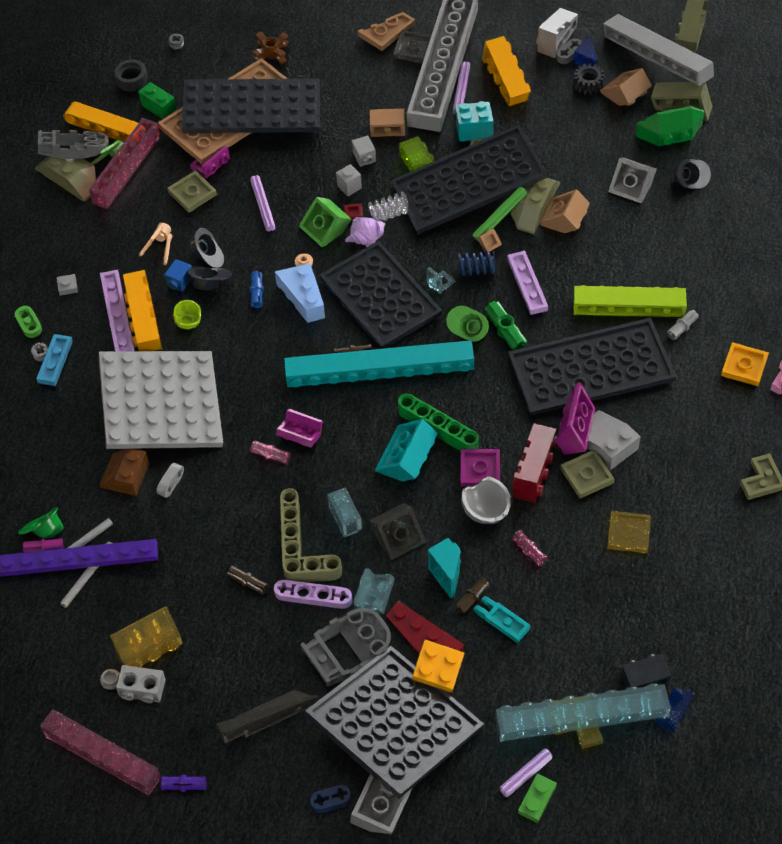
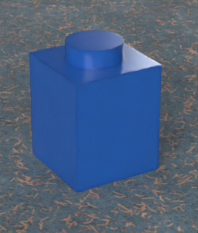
(178, 276)

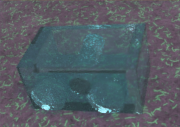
(344, 512)

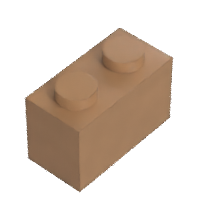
(387, 122)

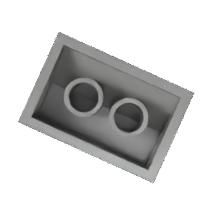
(377, 808)

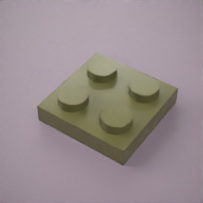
(192, 191)
(587, 474)

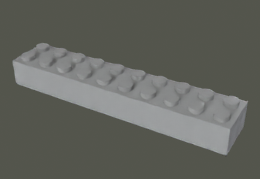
(441, 64)

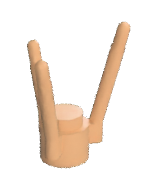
(161, 233)

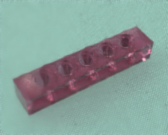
(100, 752)

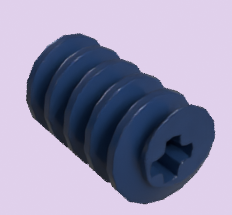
(477, 263)

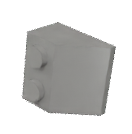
(632, 180)

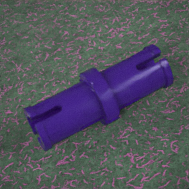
(183, 783)

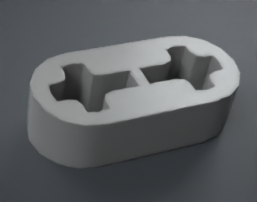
(170, 480)

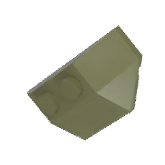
(71, 174)
(533, 206)

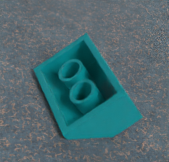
(407, 450)

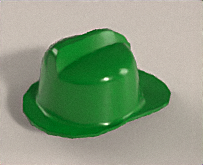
(44, 526)

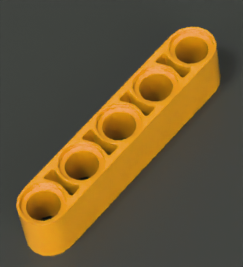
(99, 121)

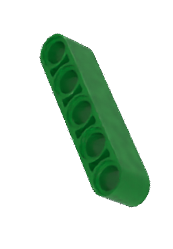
(432, 417)

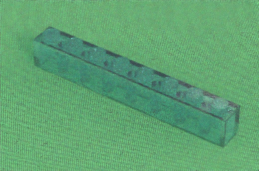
(582, 712)

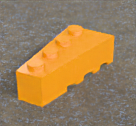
(506, 70)
(141, 312)

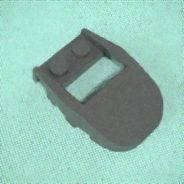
(81, 145)
(362, 631)

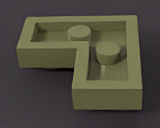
(766, 480)

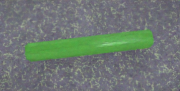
(501, 212)

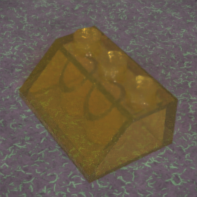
(146, 639)

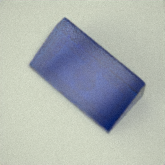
(679, 703)

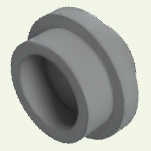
(109, 679)

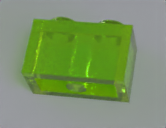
(415, 153)

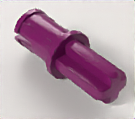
(42, 545)

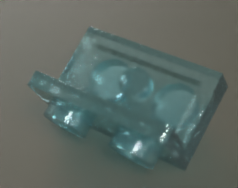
(374, 591)

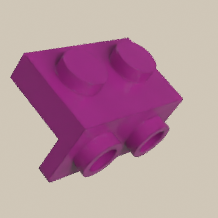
(212, 164)
(300, 428)

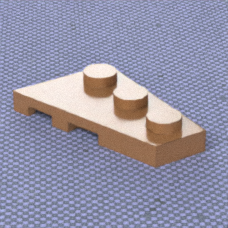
(388, 31)

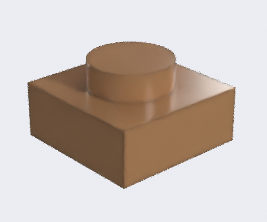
(489, 240)

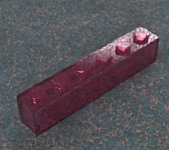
(124, 163)

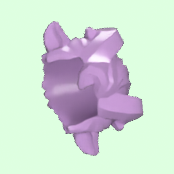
(365, 231)

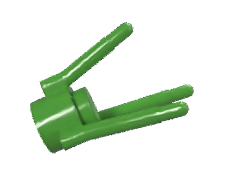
(112, 150)

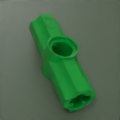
(500, 319)

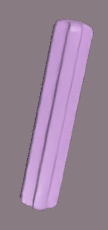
(525, 772)

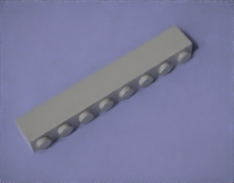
(659, 50)

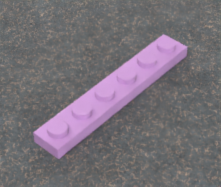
(117, 312)

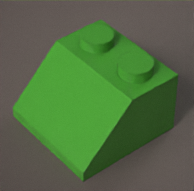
(324, 221)

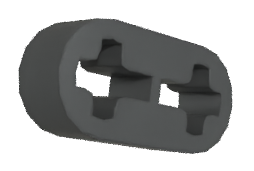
(567, 50)

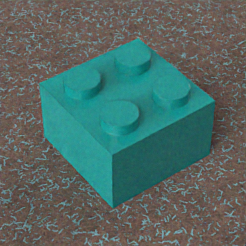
(474, 121)

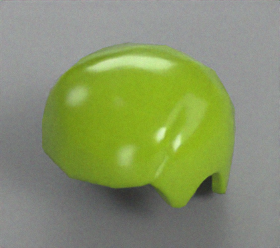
(187, 314)

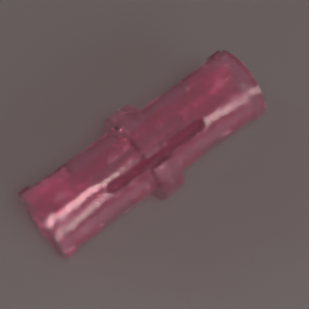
(270, 452)
(529, 548)

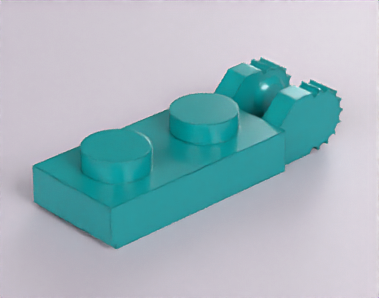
(503, 619)

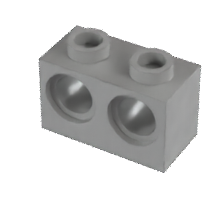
(143, 678)

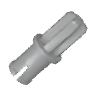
(682, 325)

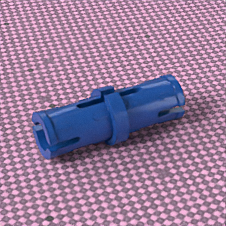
(256, 289)

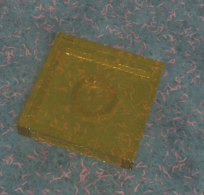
(629, 532)

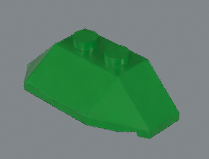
(671, 126)

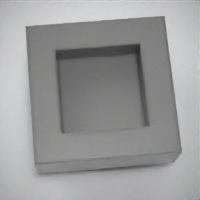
(67, 284)

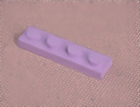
(527, 283)

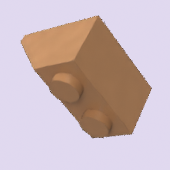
(627, 87)
(565, 212)

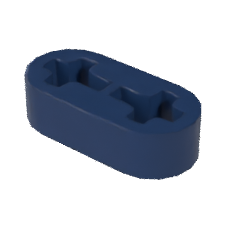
(330, 804)

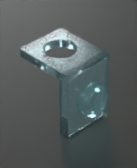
(434, 280)

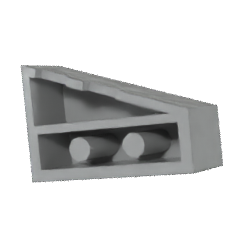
(556, 31)

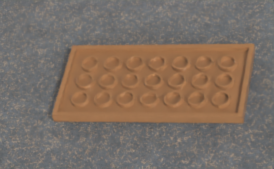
(205, 145)

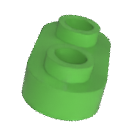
(29, 322)

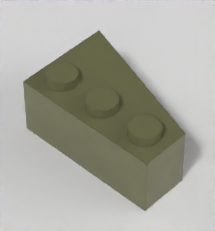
(692, 24)

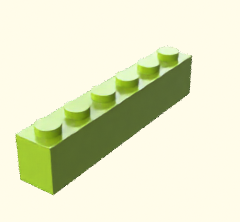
(630, 301)

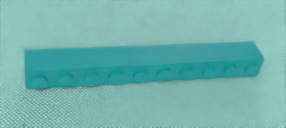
(379, 363)

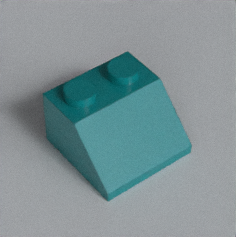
(445, 565)

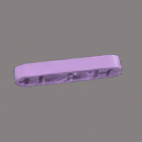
(314, 590)

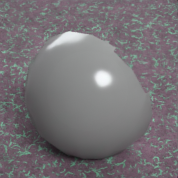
(486, 501)

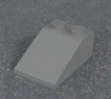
(612, 439)

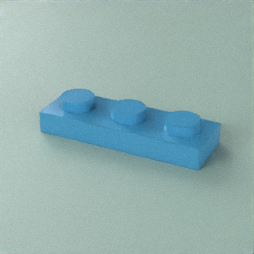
(54, 360)

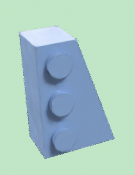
(302, 290)

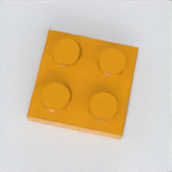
(745, 364)
(438, 666)

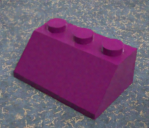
(576, 422)

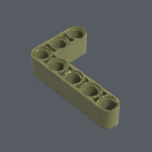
(293, 543)

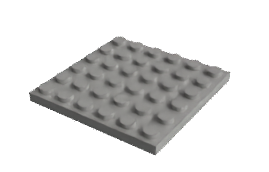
(159, 399)

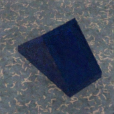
(585, 53)

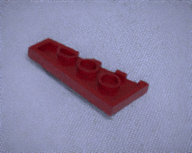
(417, 629)

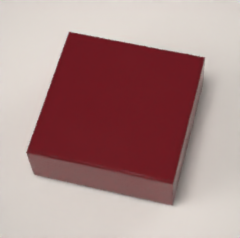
(353, 211)

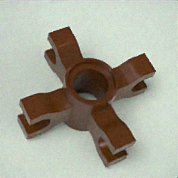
(271, 47)

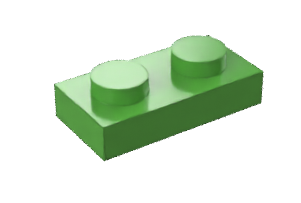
(537, 798)

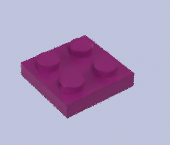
(479, 464)

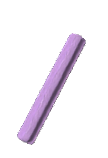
(462, 84)
(262, 203)

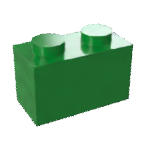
(157, 101)

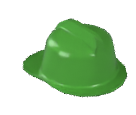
(467, 323)

